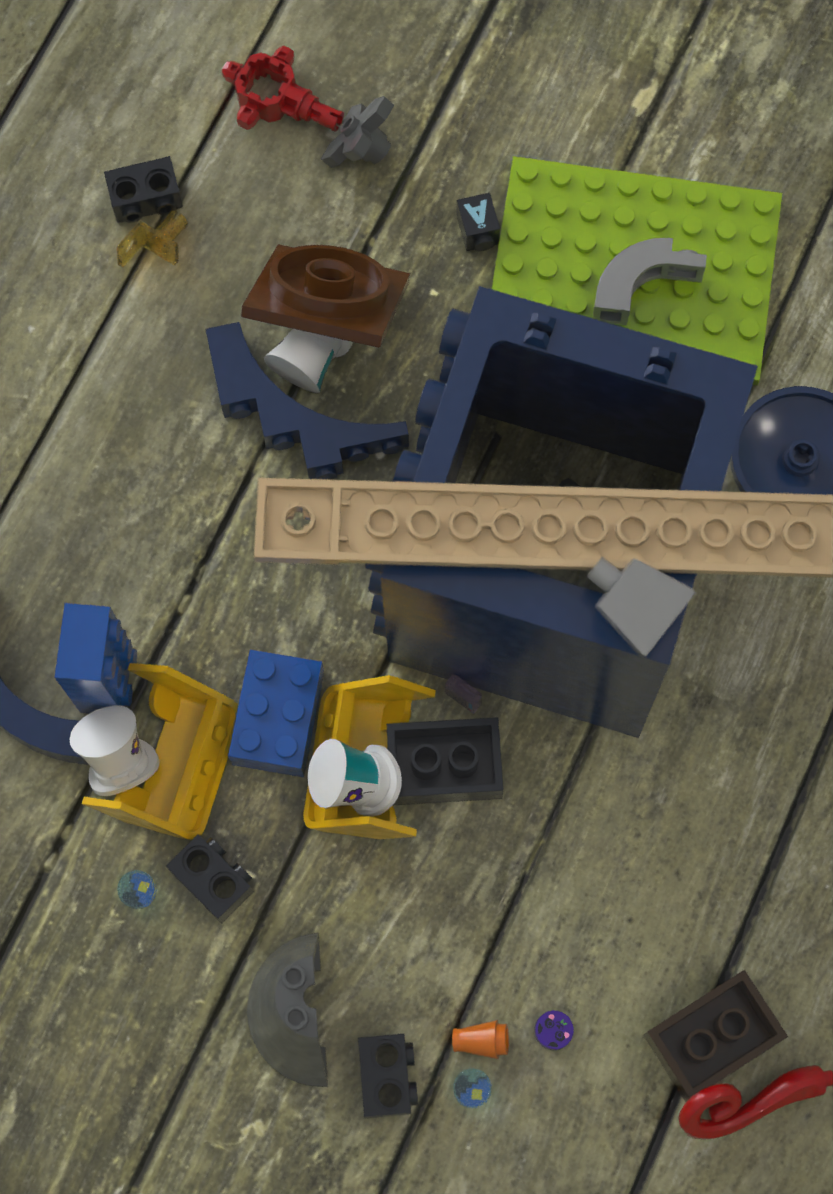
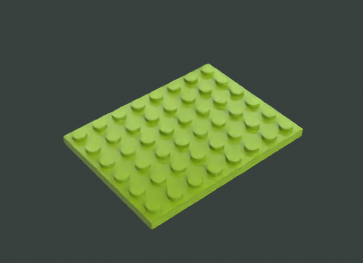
(574, 219)

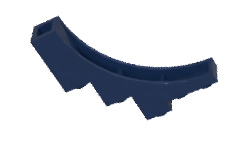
(284, 422)

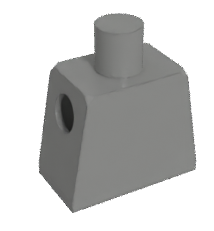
(639, 601)

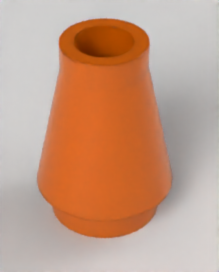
(484, 1039)

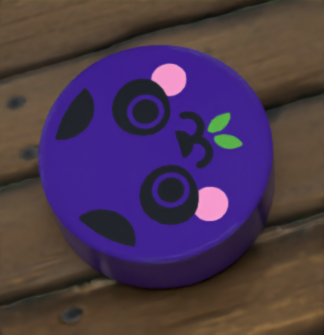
(553, 1030)

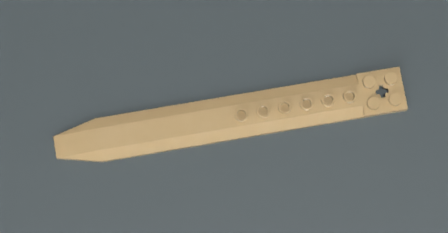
(544, 527)

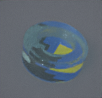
(136, 889)
(472, 1088)

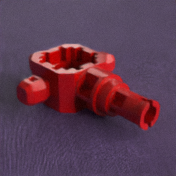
(291, 98)

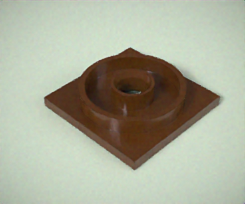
(327, 293)

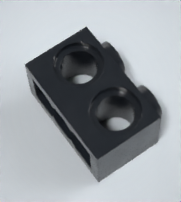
(141, 181)
(204, 883)
(375, 1076)

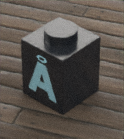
(478, 222)

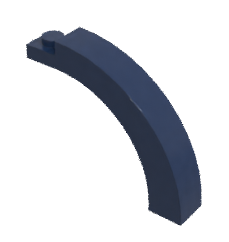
(37, 729)

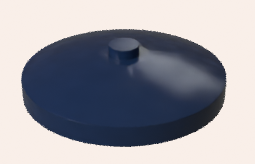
(786, 443)

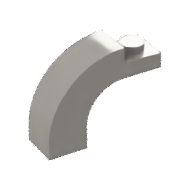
(638, 265)

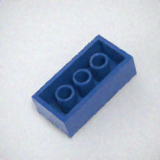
(94, 658)

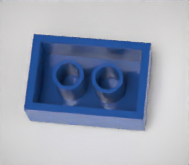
(276, 713)

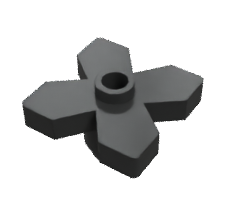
(361, 135)

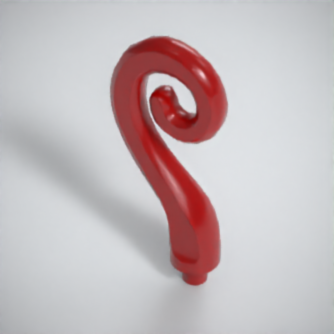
(730, 1117)

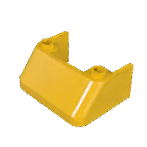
(359, 717)
(190, 753)

